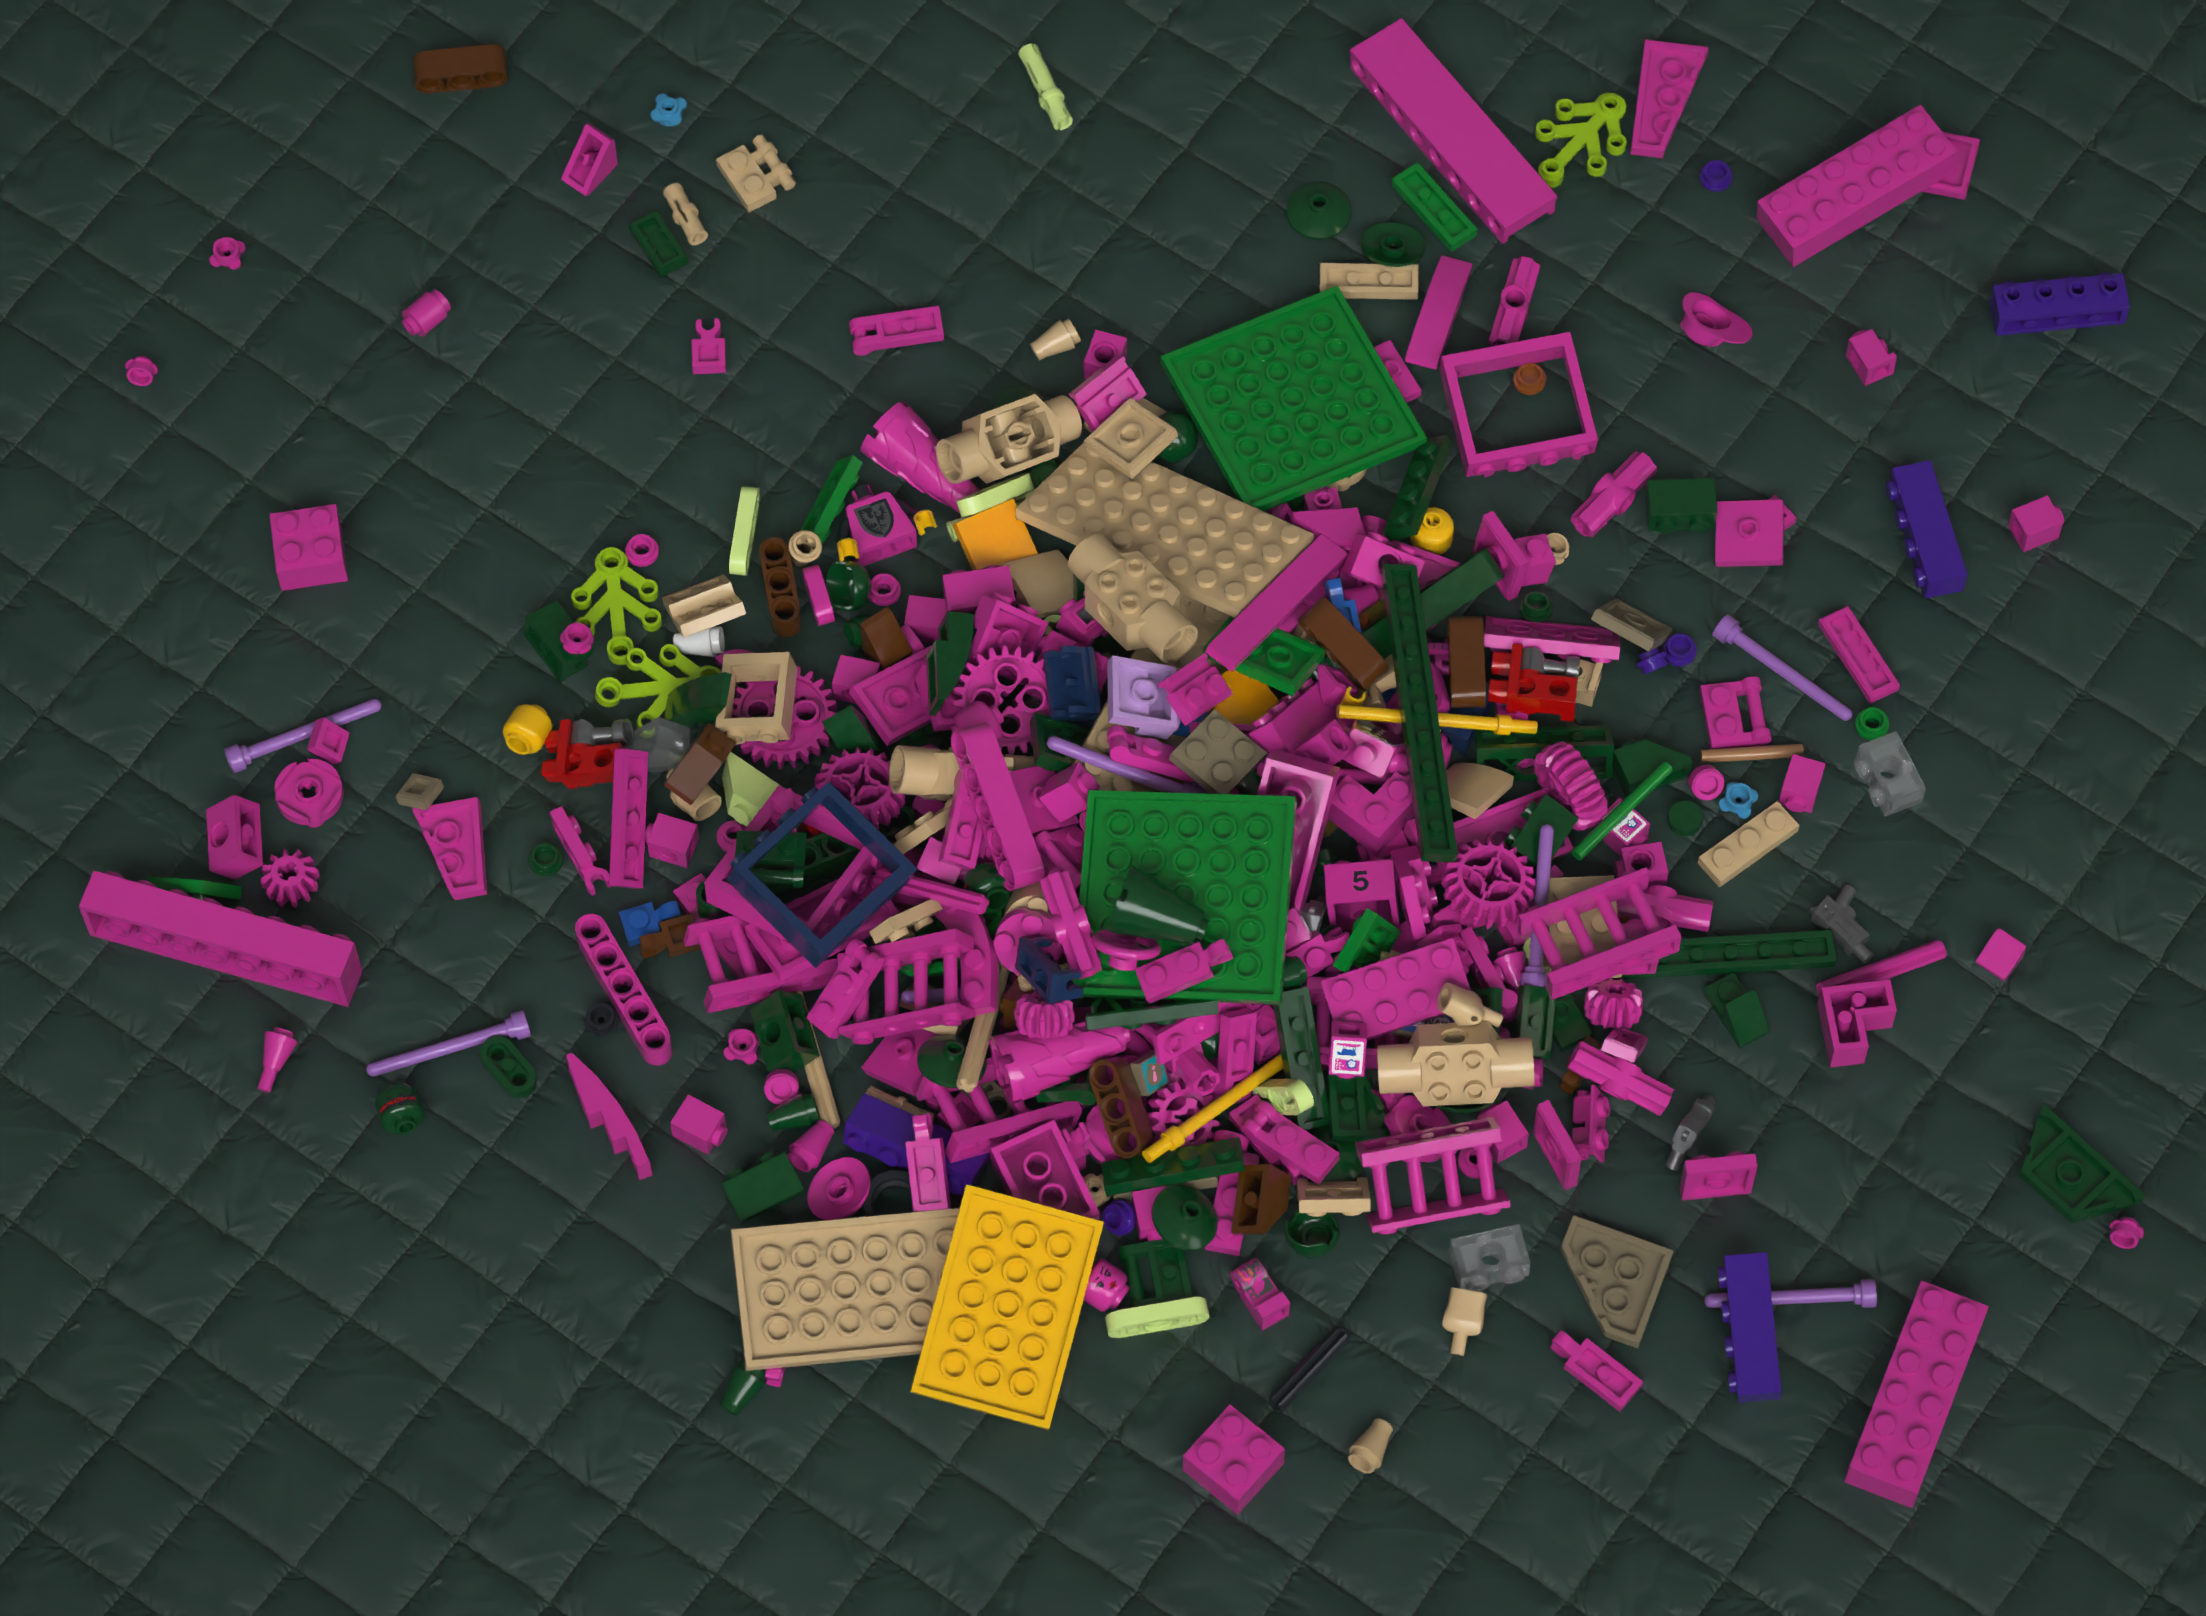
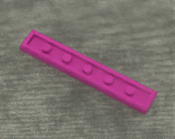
(1276, 602)

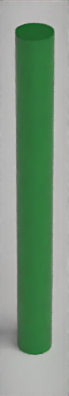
(1622, 810)

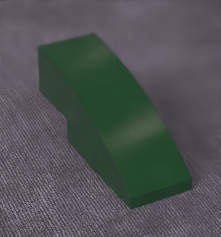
(948, 657)
(698, 700)

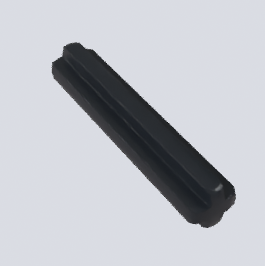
(1309, 1368)

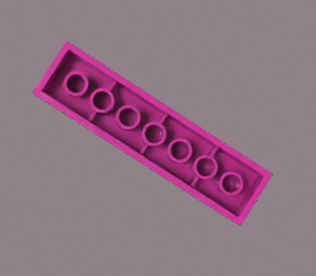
(221, 937)

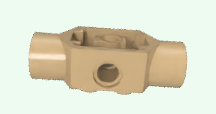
(1009, 439)
(1132, 599)
(933, 771)
(1455, 1064)

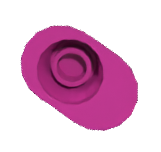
(1711, 323)

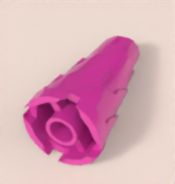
(908, 450)
(1040, 1064)

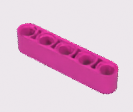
(997, 806)
(628, 1003)

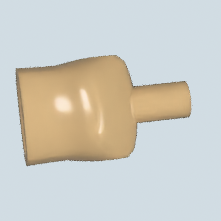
(703, 807)
(1465, 1007)
(1464, 1317)

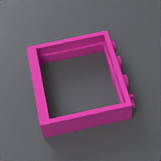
(1509, 356)
(835, 904)

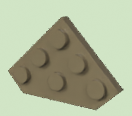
(1616, 1276)

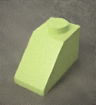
(745, 789)

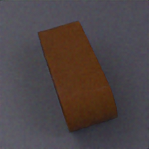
(460, 68)
(780, 573)
(1343, 643)
(1466, 662)
(1107, 1097)

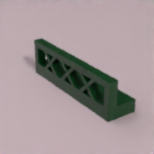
(1511, 749)

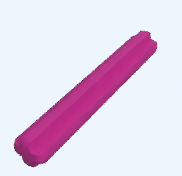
(945, 894)
(1890, 966)

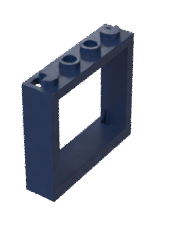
(780, 915)

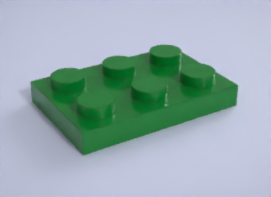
(1279, 660)

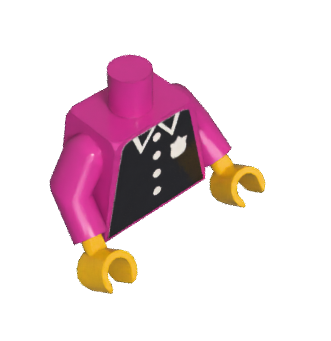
(1375, 748)

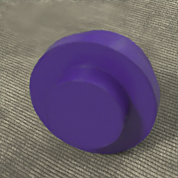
(1716, 176)
(1680, 650)
(1652, 660)
(1119, 1217)

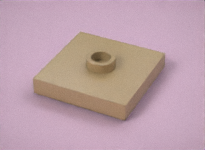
(1131, 438)

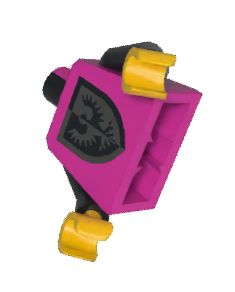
(879, 526)

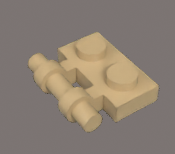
(747, 178)

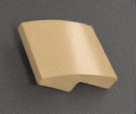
(1042, 582)
(703, 605)
(1476, 787)

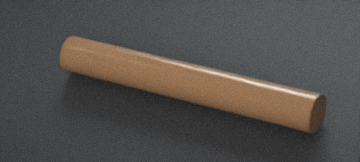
(1750, 753)

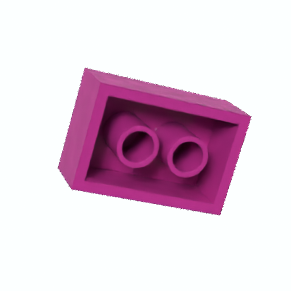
(1043, 1171)

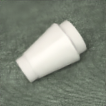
(703, 643)

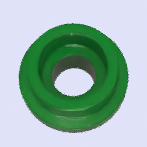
(1875, 716)

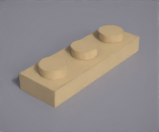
(1370, 280)
(1748, 844)

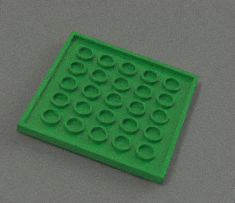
(1293, 400)
(1216, 852)

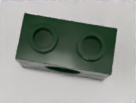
(784, 1032)

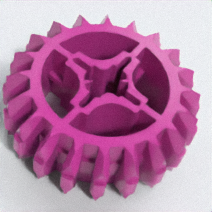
(854, 778)
(1571, 783)
(1471, 873)

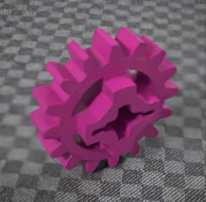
(1185, 1106)

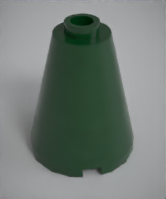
(1155, 911)

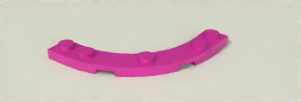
(978, 965)

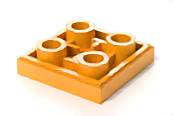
(994, 536)
(1248, 700)

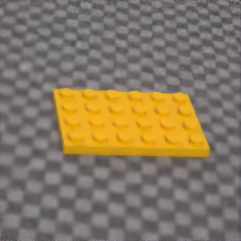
(1007, 1307)

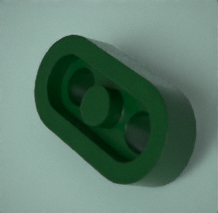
(510, 1068)

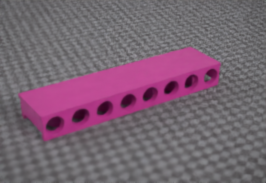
(1453, 128)

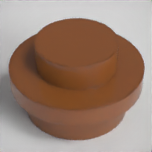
(1529, 379)

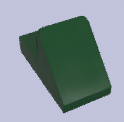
(1737, 1009)

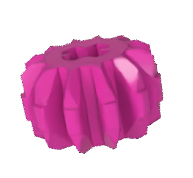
(290, 878)
(1613, 1004)
(1043, 1020)

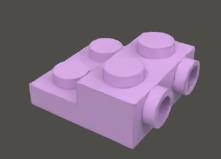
(1138, 700)

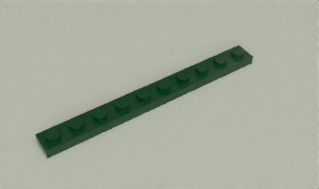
(1418, 713)

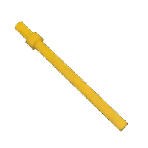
(1499, 724)
(1175, 1136)

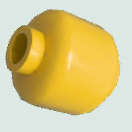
(1435, 532)
(527, 729)

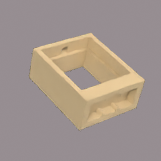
(760, 667)

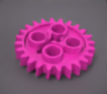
(984, 681)
(804, 735)

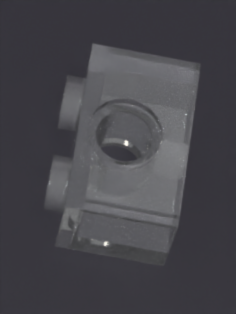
(1890, 756)
(1502, 1243)

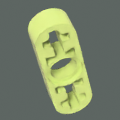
(995, 494)
(744, 530)
(1286, 1095)
(1157, 1317)

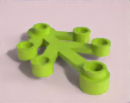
(1583, 134)
(615, 600)
(663, 683)

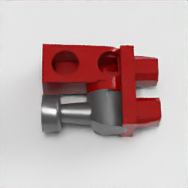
(1535, 682)
(579, 755)

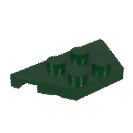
(1132, 1013)
(2073, 1173)

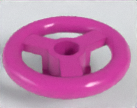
(1124, 949)

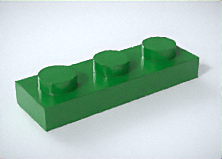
(1434, 207)
(831, 497)

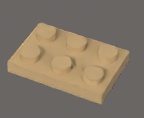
(1592, 920)

